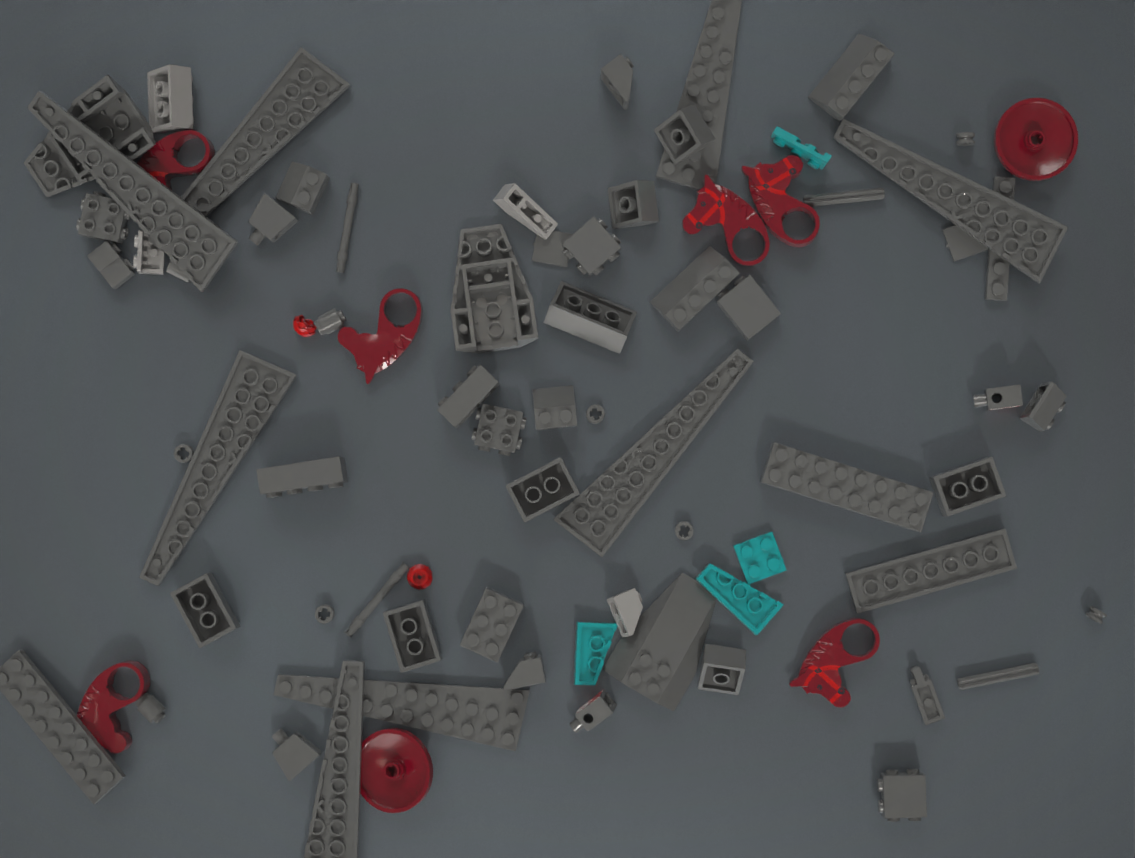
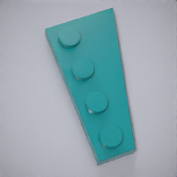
(742, 600)

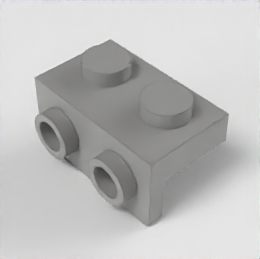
(149, 257)

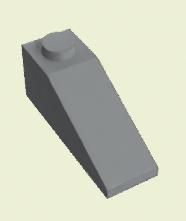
(525, 210)

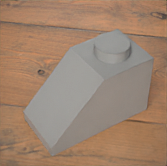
(626, 610)

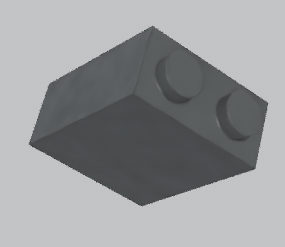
(747, 307)

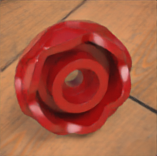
(304, 326)
(424, 571)

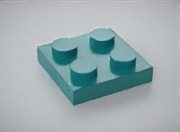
(759, 557)

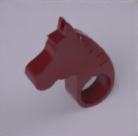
(380, 350)
(102, 702)

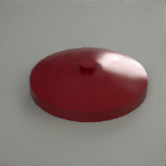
(1036, 139)
(395, 770)

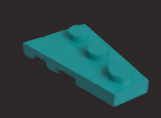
(807, 151)
(590, 650)

